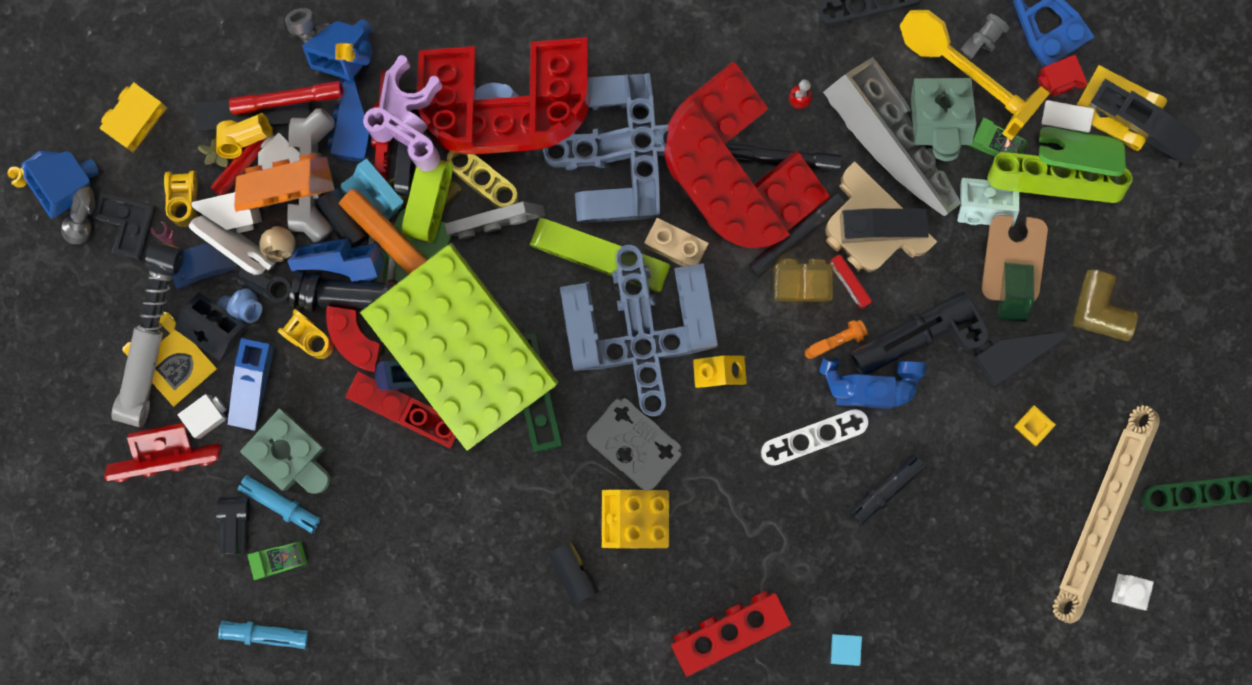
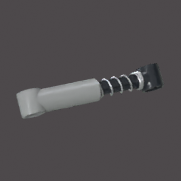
(132, 403)

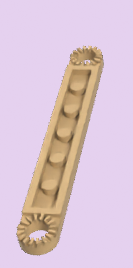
(1106, 514)

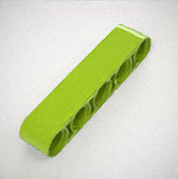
(1031, 175)
(592, 252)

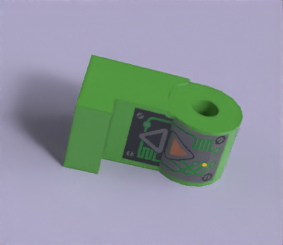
(992, 141)
(277, 560)

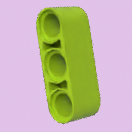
(427, 202)

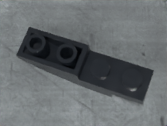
(1147, 120)

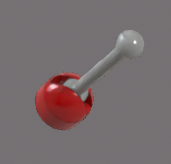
(801, 91)

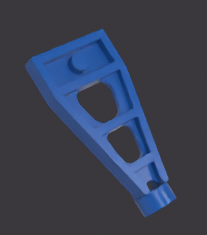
(1059, 42)

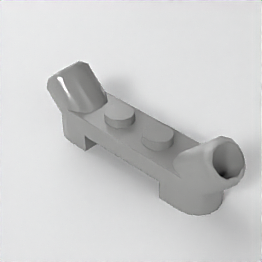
(306, 135)

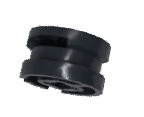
(304, 290)

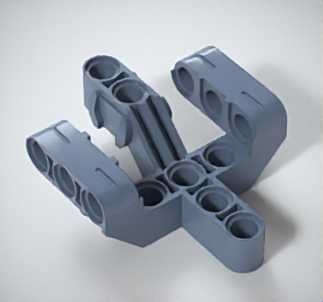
(623, 204)
(695, 336)

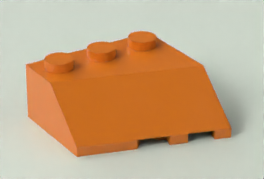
(282, 182)

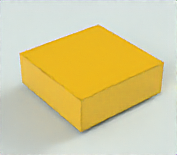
(1034, 425)

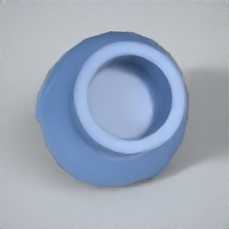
(242, 305)

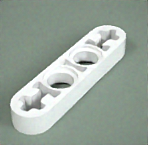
(812, 432)

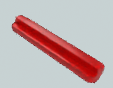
(237, 168)

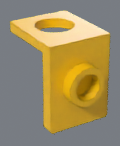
(718, 371)

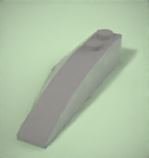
(881, 123)

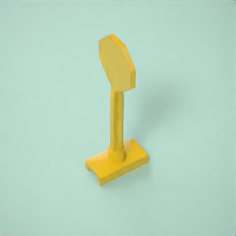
(930, 38)

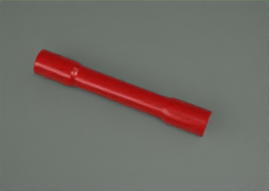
(254, 102)

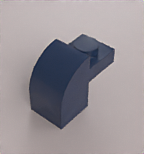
(201, 263)

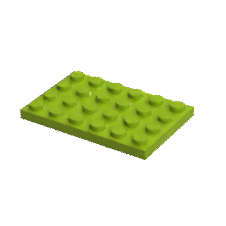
(459, 347)

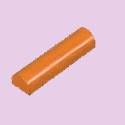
(382, 231)

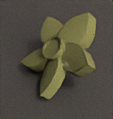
(212, 156)

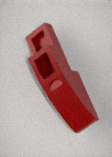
(400, 409)

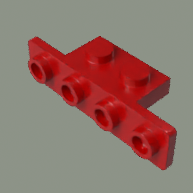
(159, 451)

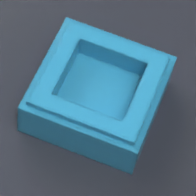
(846, 649)

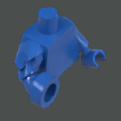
(873, 390)

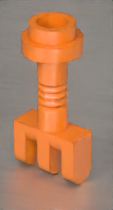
(855, 331)

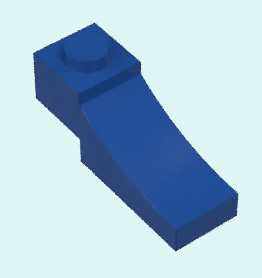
(339, 257)

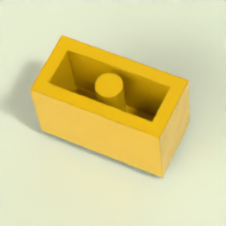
(132, 116)

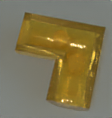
(1094, 310)

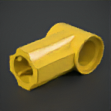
(234, 136)

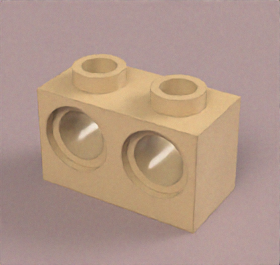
(675, 244)

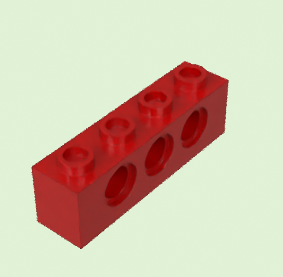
(773, 621)

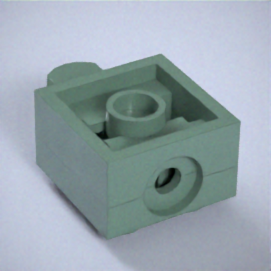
(945, 118)
(288, 454)

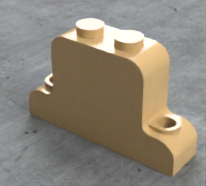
(867, 194)

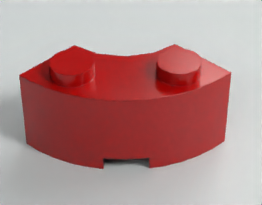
(350, 339)

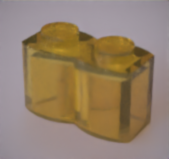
(802, 282)

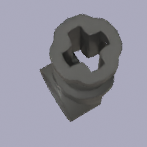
(985, 37)

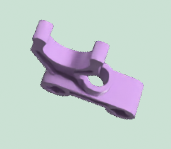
(396, 120)

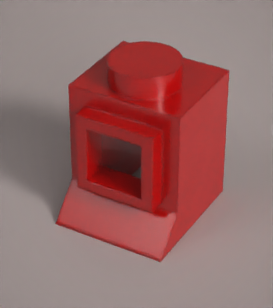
(1062, 76)

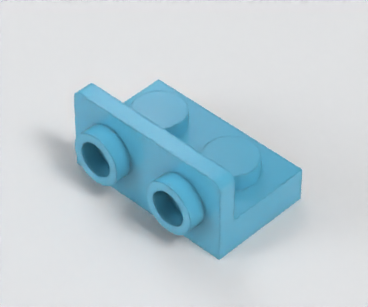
(374, 188)

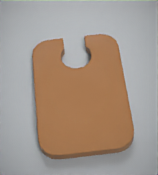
(1003, 249)

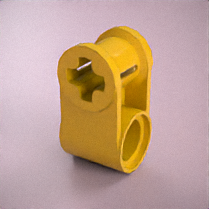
(181, 191)
(303, 333)

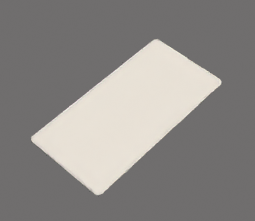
(1067, 116)

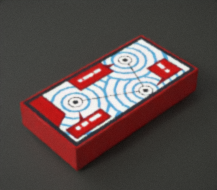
(850, 282)

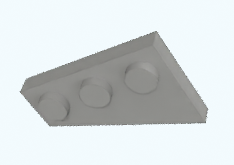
(495, 219)

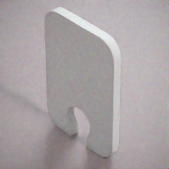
(232, 245)

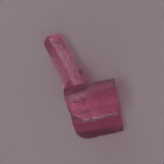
(165, 236)

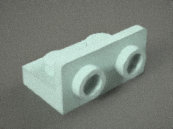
(983, 202)

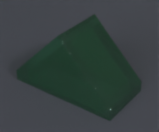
(1016, 292)

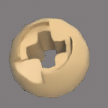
(277, 244)

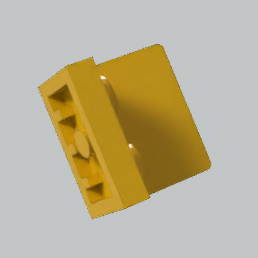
(635, 519)

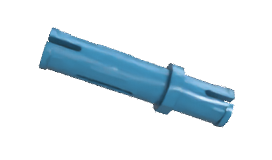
(289, 510)
(262, 634)

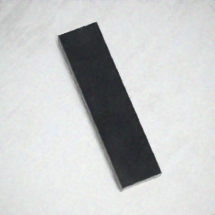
(211, 113)

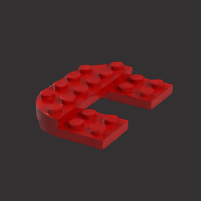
(508, 124)
(715, 181)

